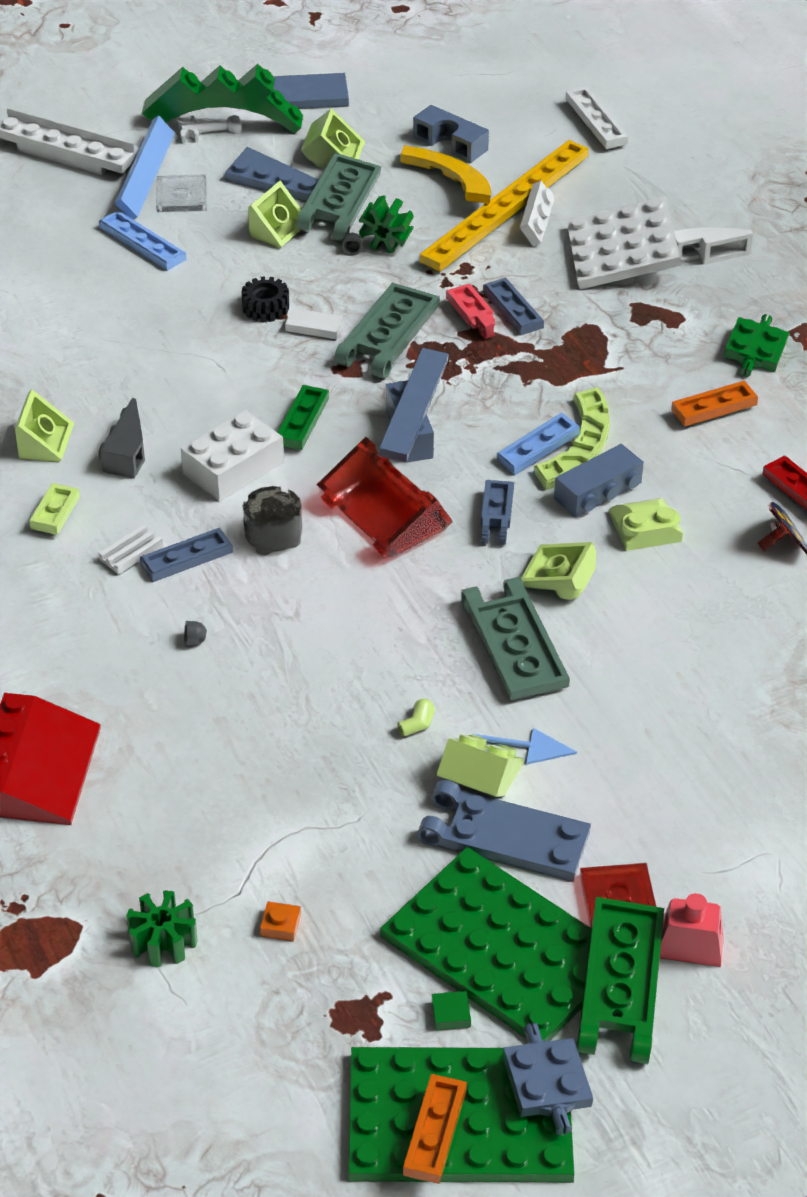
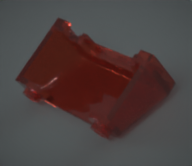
(382, 501)

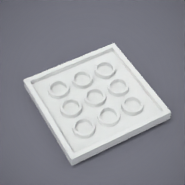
(623, 242)

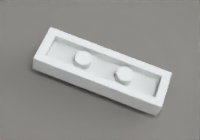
(537, 213)

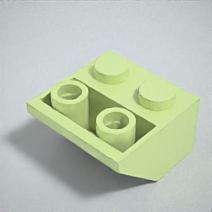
(479, 766)

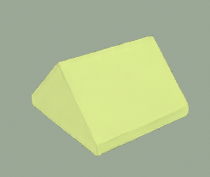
(274, 216)
(41, 430)

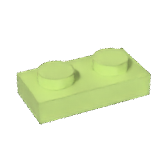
(54, 508)

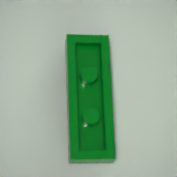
(303, 416)

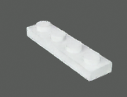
(596, 117)

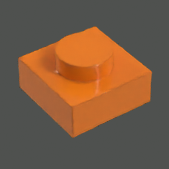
(280, 921)

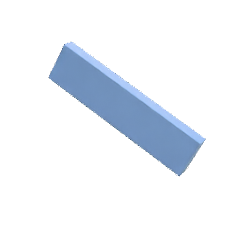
(142, 240)

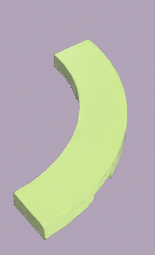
(587, 444)

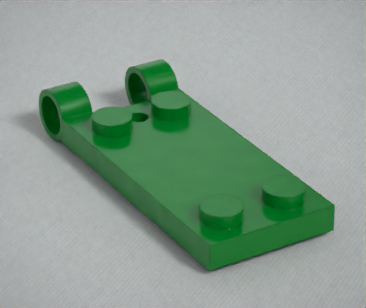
(622, 974)

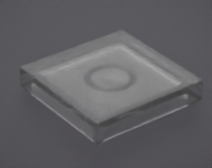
(181, 193)

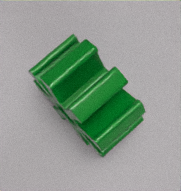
(386, 224)
(162, 928)

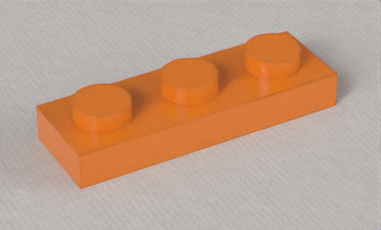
(714, 403)
(435, 1129)

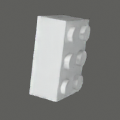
(232, 455)

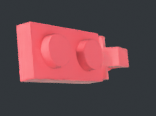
(472, 309)

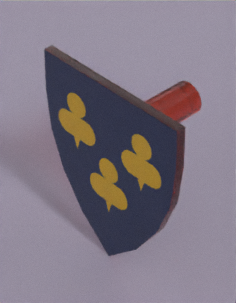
(780, 529)

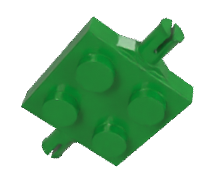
(756, 344)

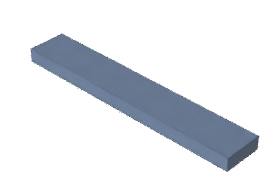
(413, 405)

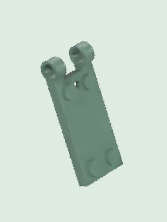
(339, 194)
(388, 328)
(516, 641)

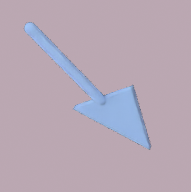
(540, 746)

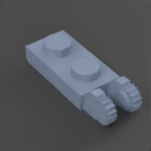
(497, 509)

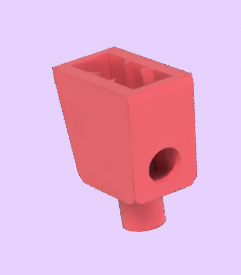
(692, 931)

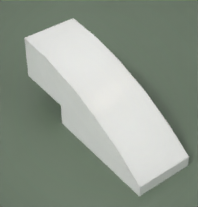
(713, 243)

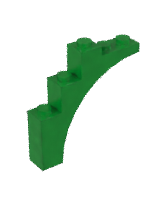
(221, 89)

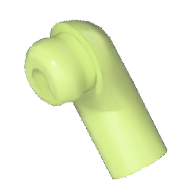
(420, 720)

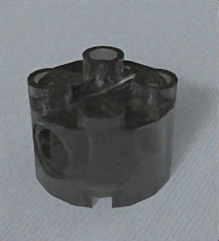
(272, 519)

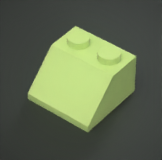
(329, 136)

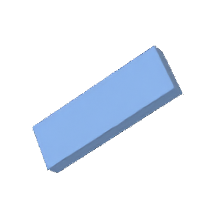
(538, 443)

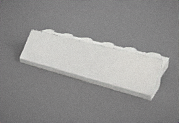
(67, 144)

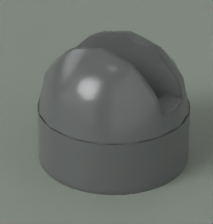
(352, 247)
(194, 633)

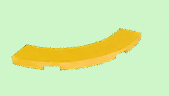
(473, 182)

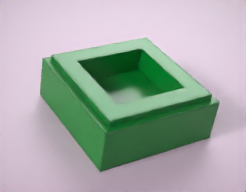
(451, 1010)

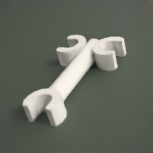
(191, 129)

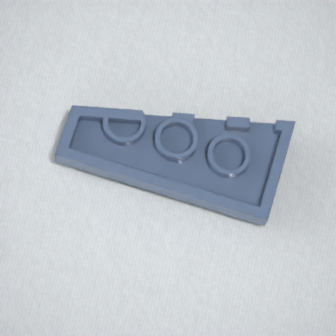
(263, 172)

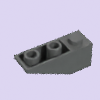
(124, 448)

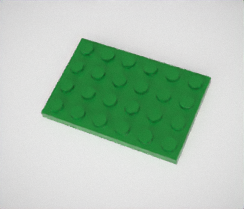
(497, 943)
(490, 1134)

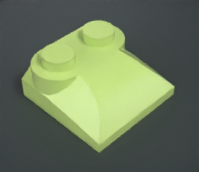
(646, 524)
(561, 568)

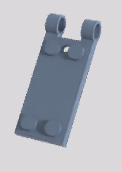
(506, 832)

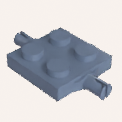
(547, 1078)

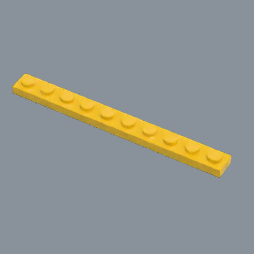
(502, 206)

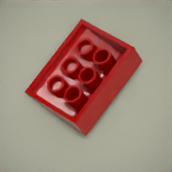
(42, 759)

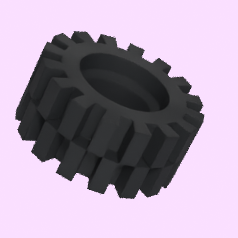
(265, 299)

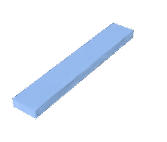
(144, 168)

